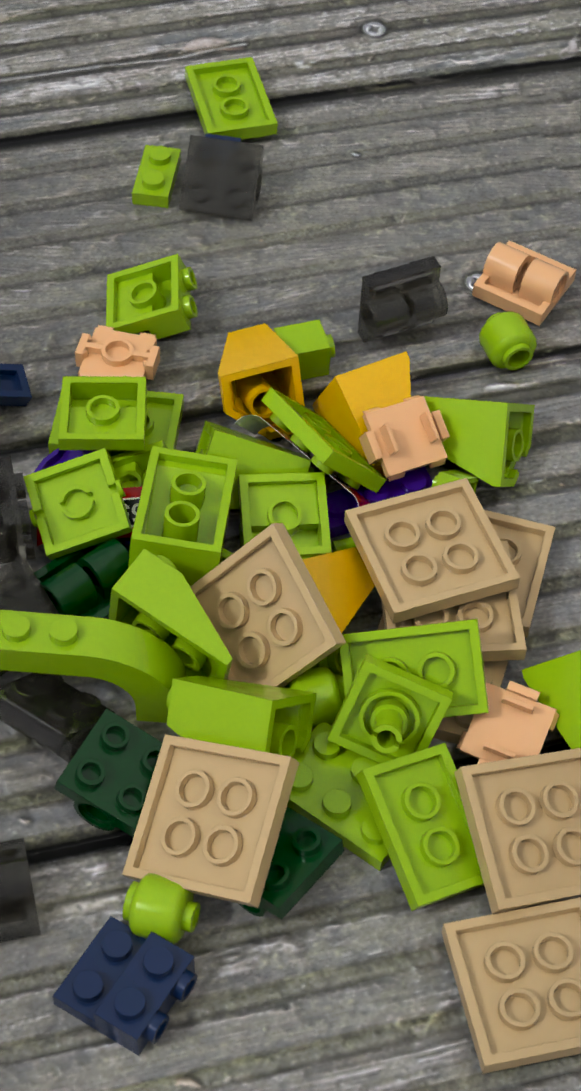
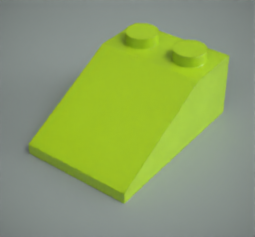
(184, 510)
(162, 603)

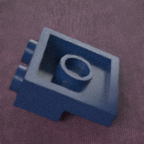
(127, 985)

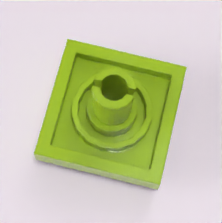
(388, 712)

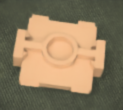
(117, 354)
(404, 437)
(511, 728)

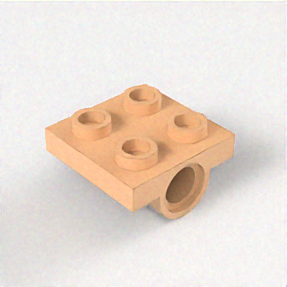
(522, 281)

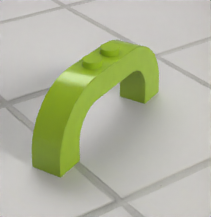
(92, 649)

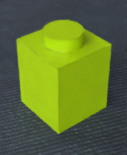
(311, 346)

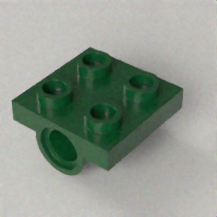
(84, 579)
(111, 774)
(299, 860)

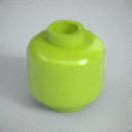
(508, 340)
(329, 692)
(160, 908)

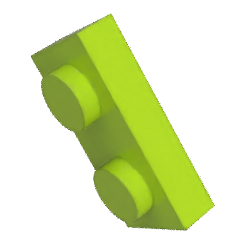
(156, 176)

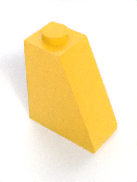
(251, 365)
(363, 389)
(341, 582)

